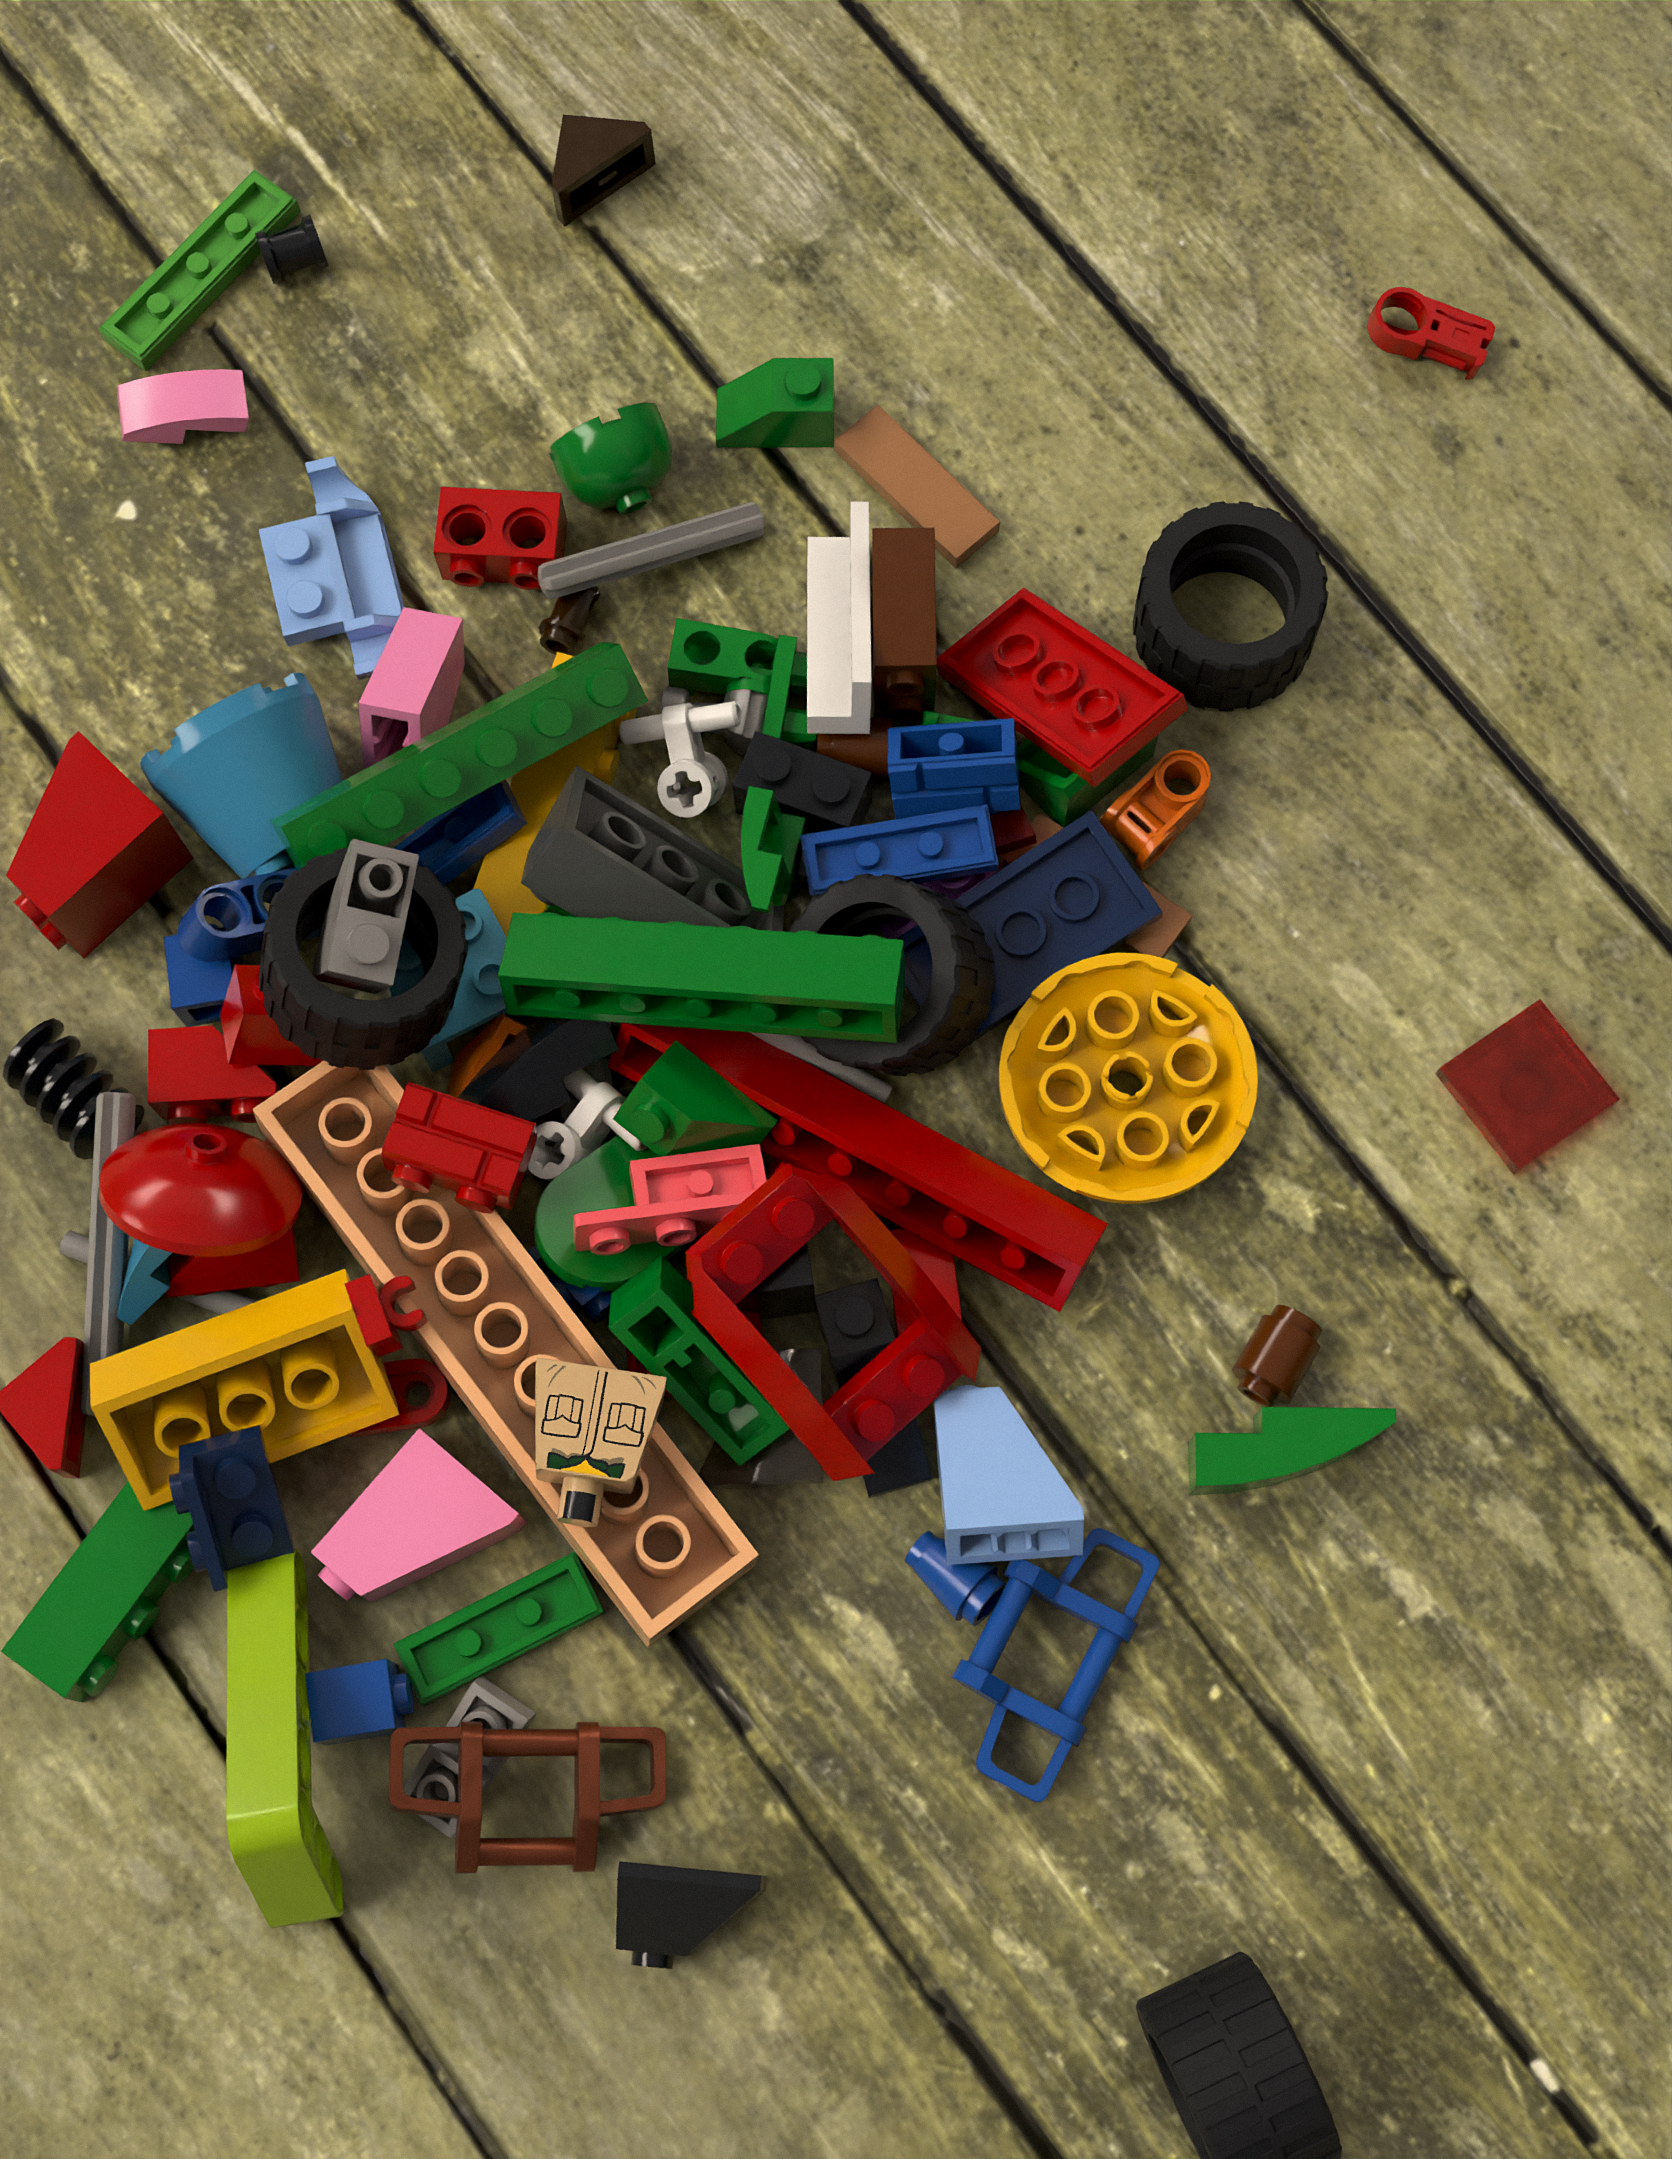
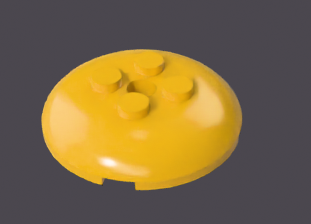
(1138, 1019)

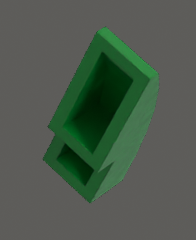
(1282, 1446)

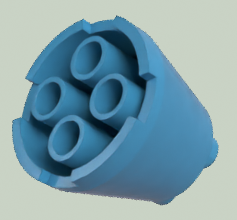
(244, 767)

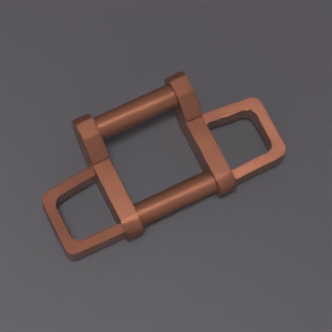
(475, 1743)

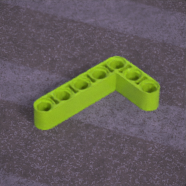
(269, 1747)

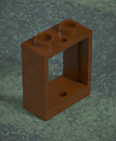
(904, 623)

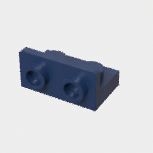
(232, 1503)

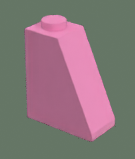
(412, 683)
(412, 1523)

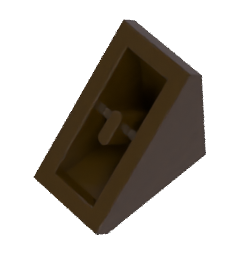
(596, 161)

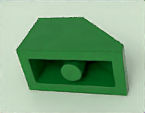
(778, 406)
(690, 1108)

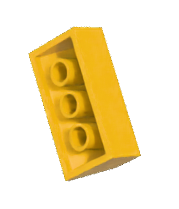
(275, 1364)

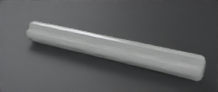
(106, 1244)

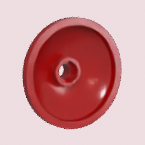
(200, 1190)

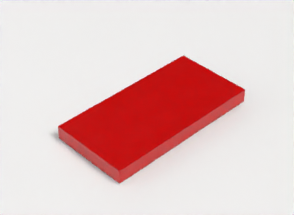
(1061, 686)

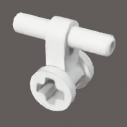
(682, 729)
(583, 1128)

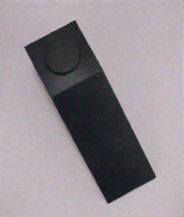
(854, 1333)

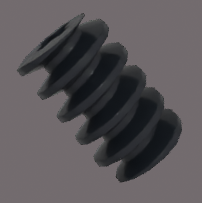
(61, 1084)

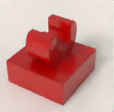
(377, 1313)

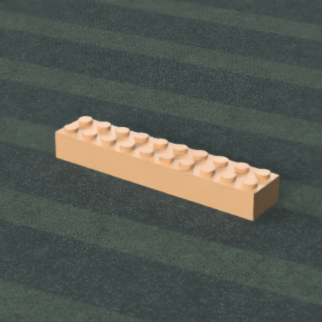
(487, 1323)

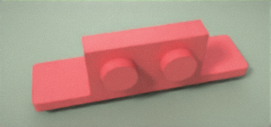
(673, 1199)

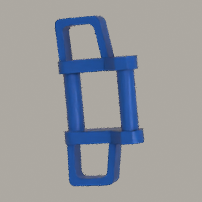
(1112, 1631)

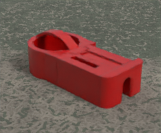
(1442, 332)

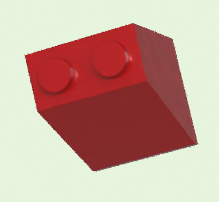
(92, 851)

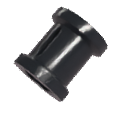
(291, 249)

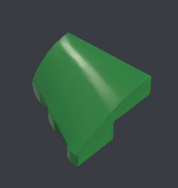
(770, 850)

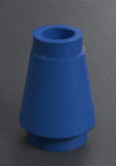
(963, 1589)

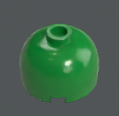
(616, 459)

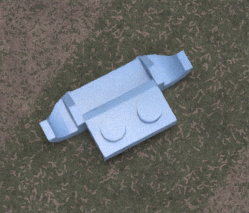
(335, 569)

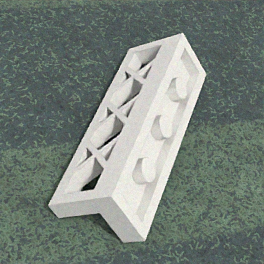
(839, 629)

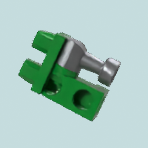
(748, 669)

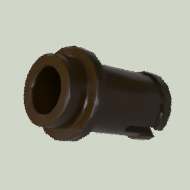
(567, 621)

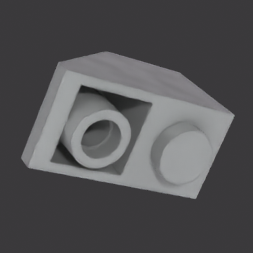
(366, 918)

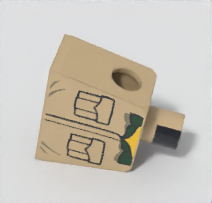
(592, 1432)

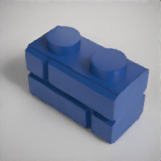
(954, 767)

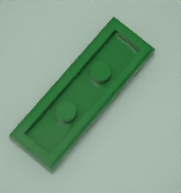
(499, 1628)

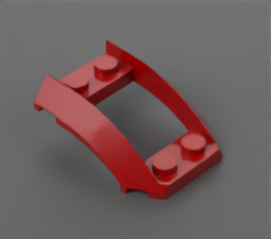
(893, 1384)

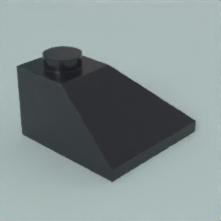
(676, 1908)

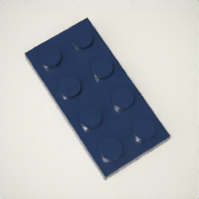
(1044, 913)

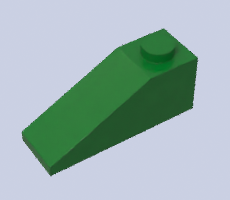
(656, 1326)

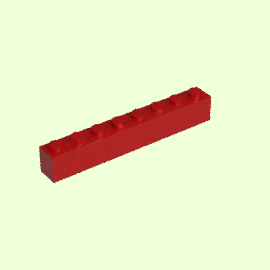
(891, 1161)

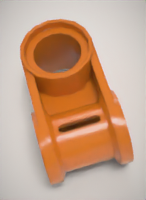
(1150, 815)

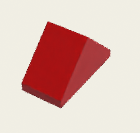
(46, 1407)

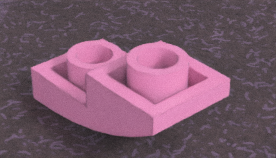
(170, 403)

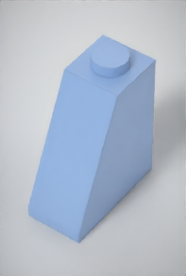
(999, 1484)

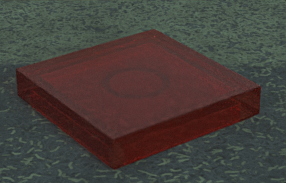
(1527, 1086)

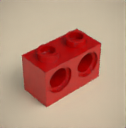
(504, 522)

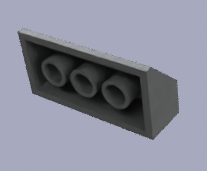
(620, 860)

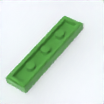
(198, 271)

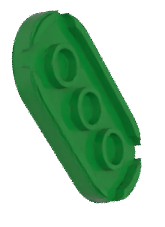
(591, 1185)

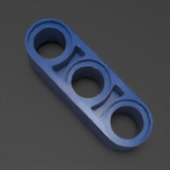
(239, 910)

